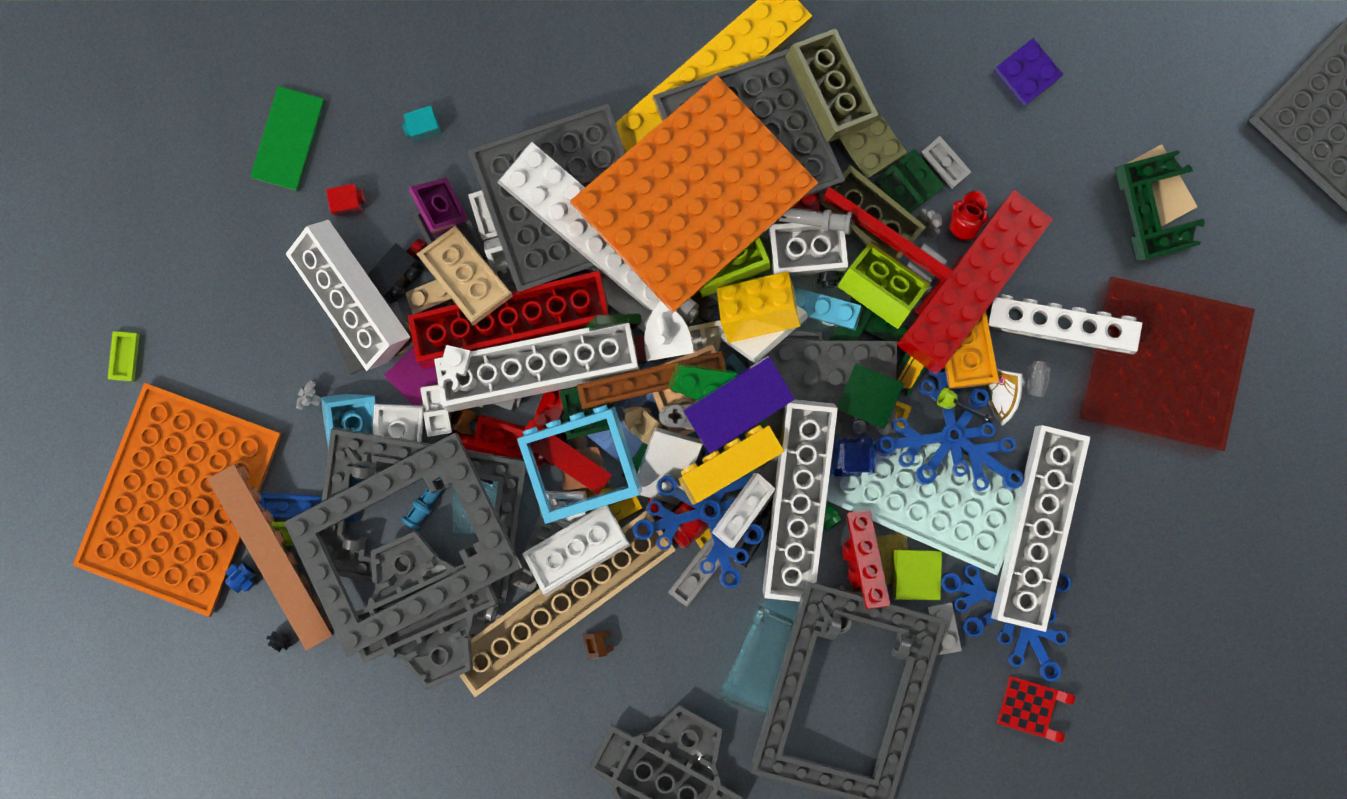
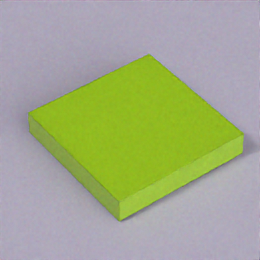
(917, 575)

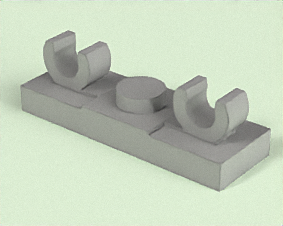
(523, 577)

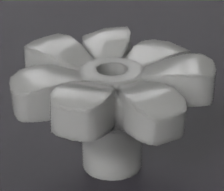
(931, 221)
(307, 396)

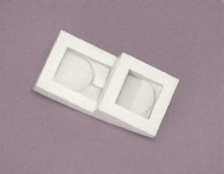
(435, 416)

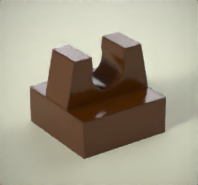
(461, 420)
(595, 644)

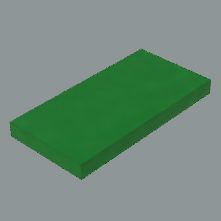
(287, 138)

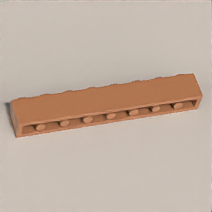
(271, 555)

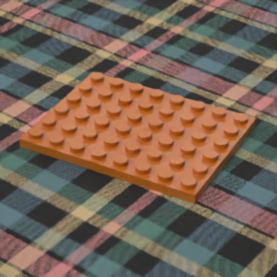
(694, 193)
(157, 512)

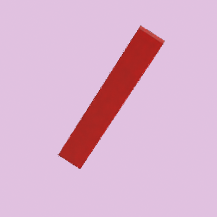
(887, 235)

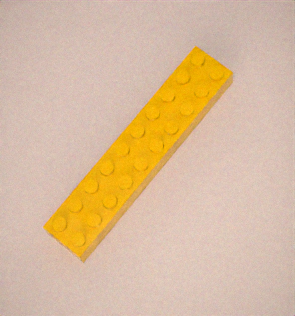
(753, 35)

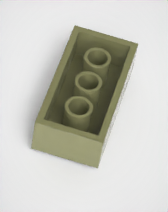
(831, 85)
(872, 148)
(879, 205)

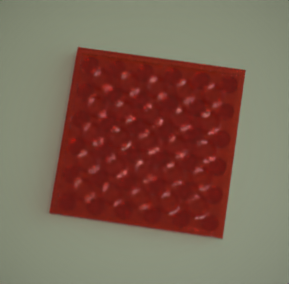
(1184, 367)

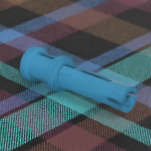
(420, 509)

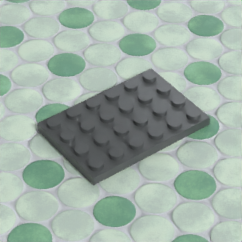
(820, 373)

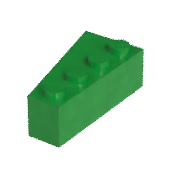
(699, 380)

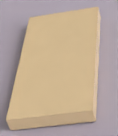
(464, 275)

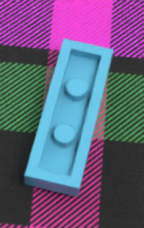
(829, 308)

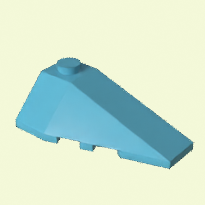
(349, 413)

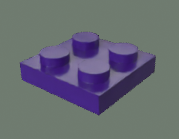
(1028, 72)

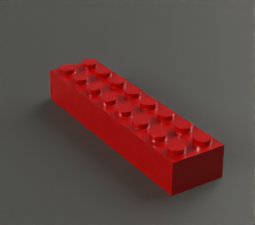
(974, 282)
(527, 315)

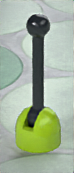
(948, 399)

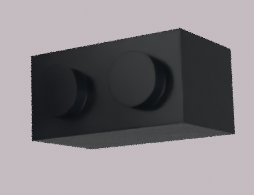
(395, 273)

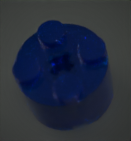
(853, 458)

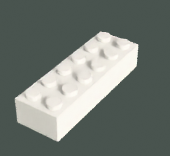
(347, 295)

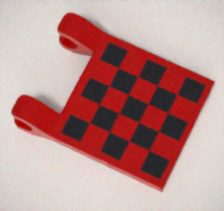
(1030, 708)

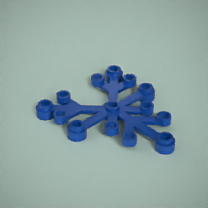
(977, 453)
(671, 522)
(979, 592)

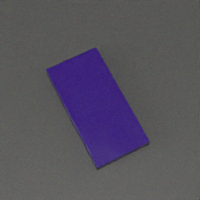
(738, 404)

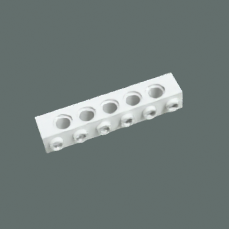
(1127, 325)

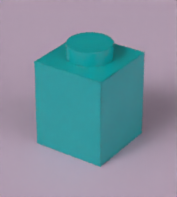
(421, 124)

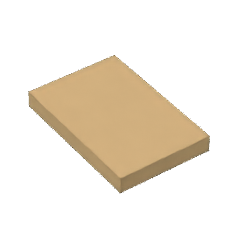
(1170, 194)

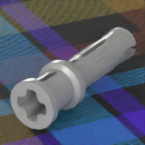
(825, 219)

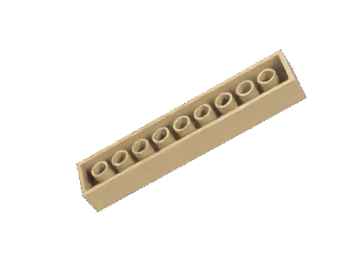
(544, 618)

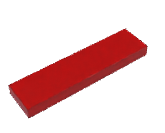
(570, 460)

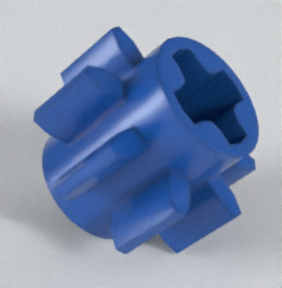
(240, 577)

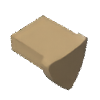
(640, 422)

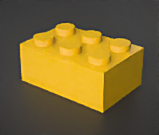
(758, 307)

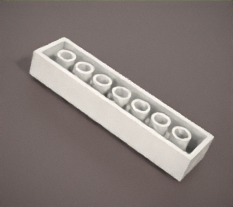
(547, 193)
(541, 366)
(799, 498)
(1040, 527)

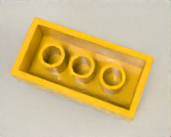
(736, 461)

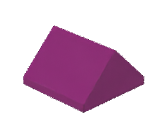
(438, 205)

